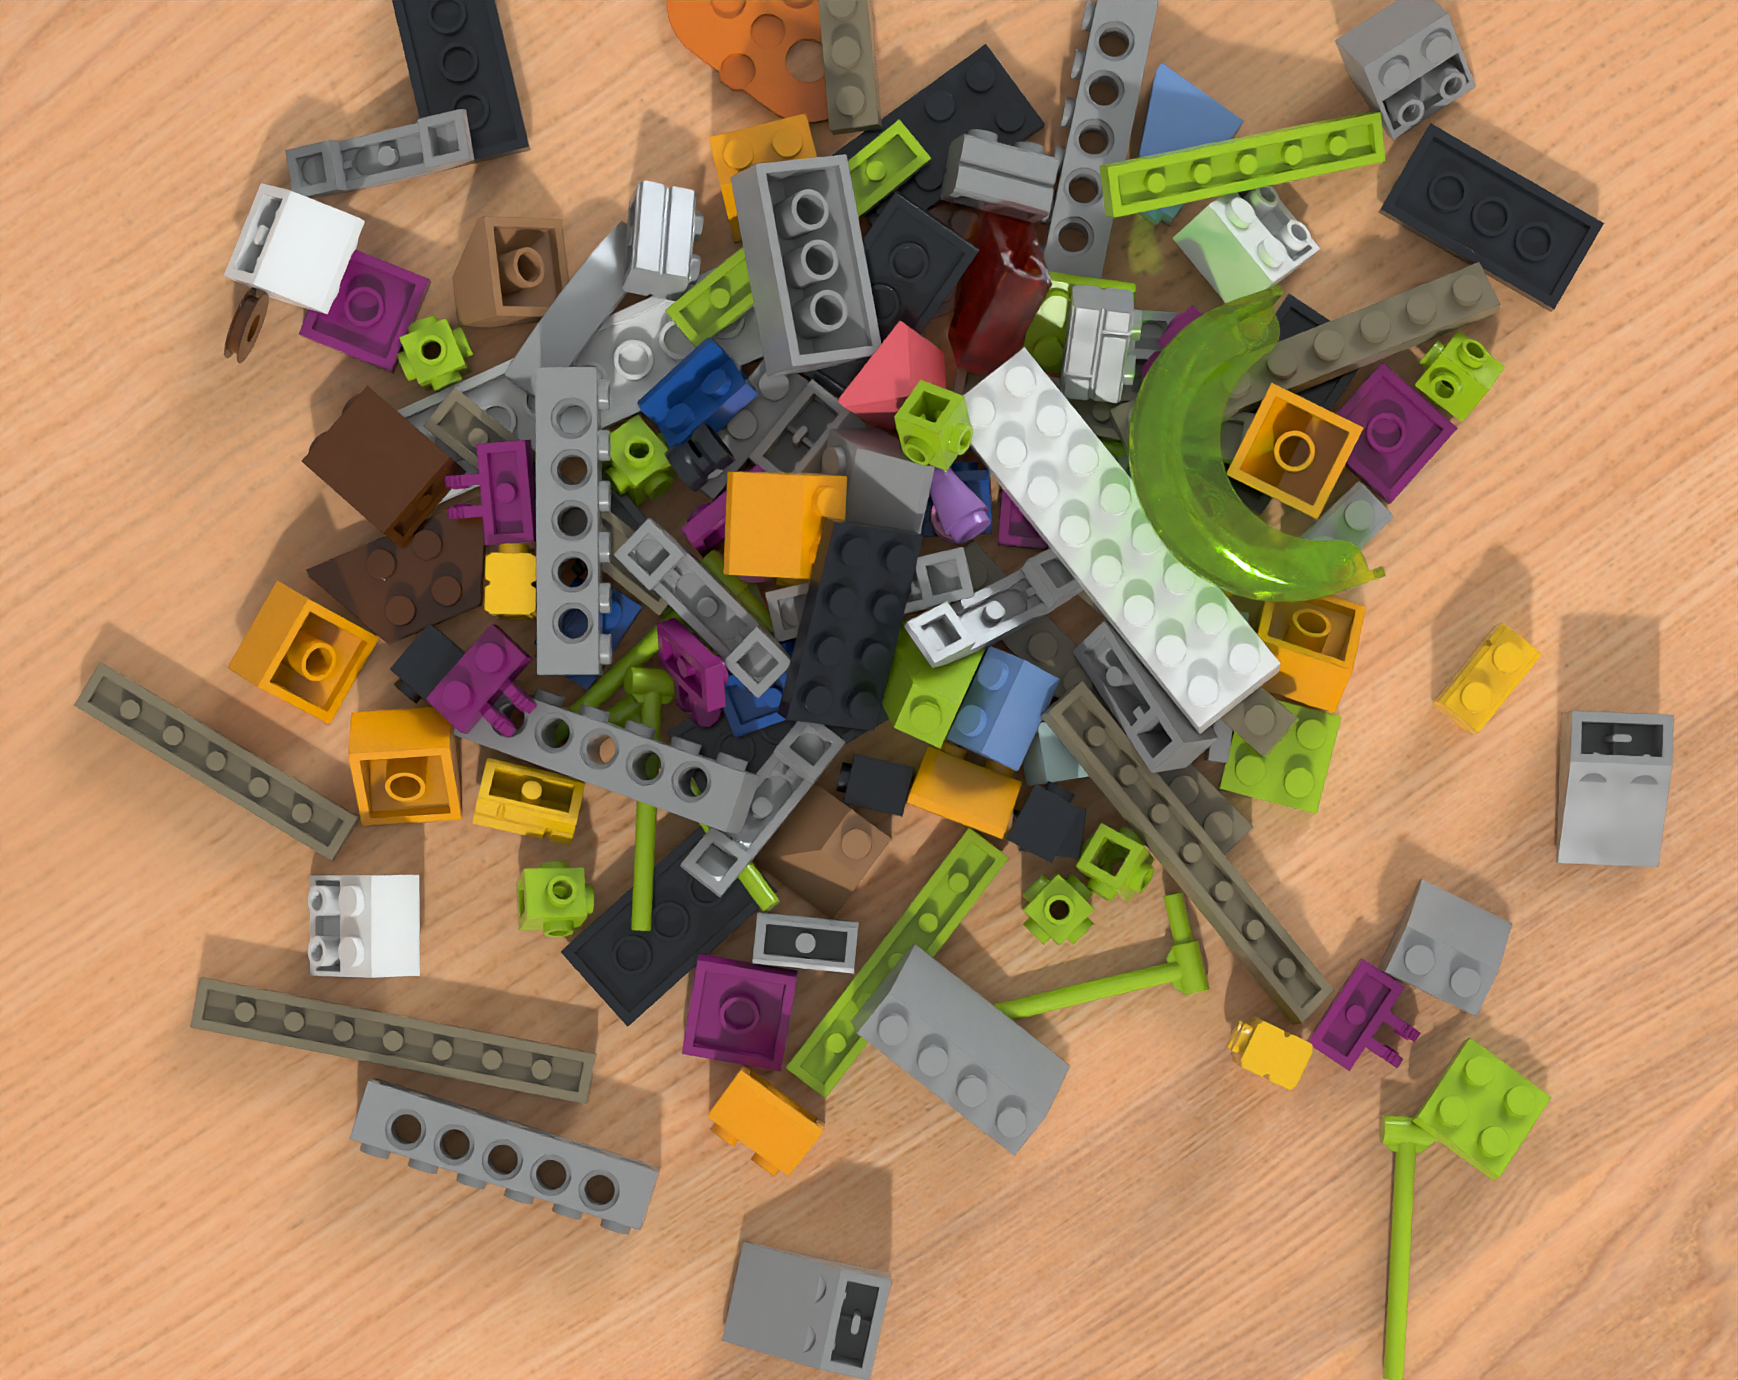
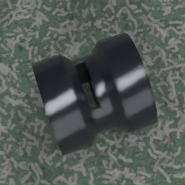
(689, 462)

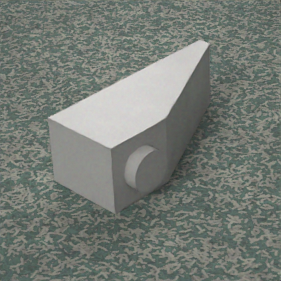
(1140, 703)

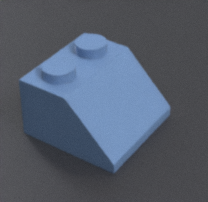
(1002, 708)

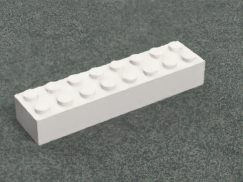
(1097, 529)

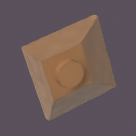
(510, 271)
(822, 850)

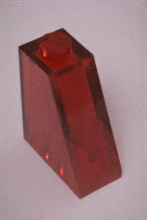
(998, 294)

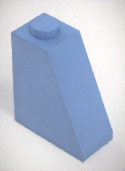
(1179, 119)

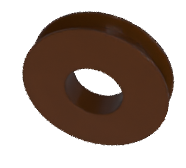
(246, 325)

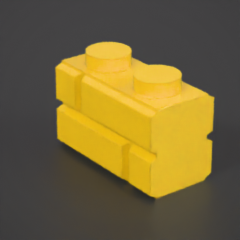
(512, 583)
(1487, 678)
(528, 801)
(1269, 1052)

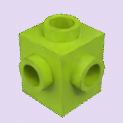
(450, 364)
(1458, 374)
(934, 426)
(638, 462)
(1107, 849)
(1040, 897)
(553, 899)

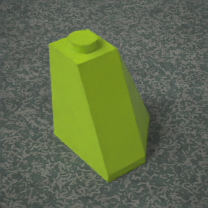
(922, 697)

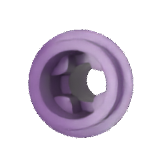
(957, 507)

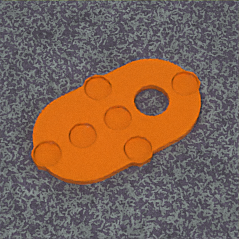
(750, 46)

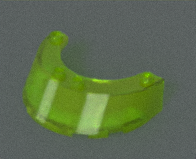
(1183, 476)

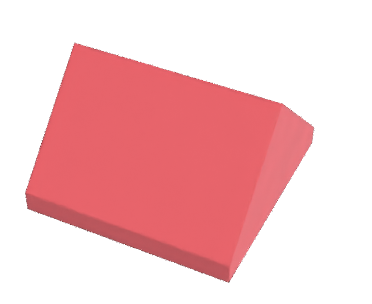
(892, 375)

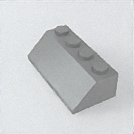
(806, 264)
(962, 1048)

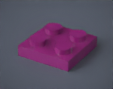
(369, 311)
(1397, 432)
(739, 1012)

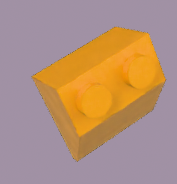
(758, 144)
(1294, 451)
(778, 521)
(1314, 645)
(303, 652)
(404, 766)
(965, 791)
(765, 1122)

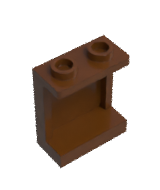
(382, 465)

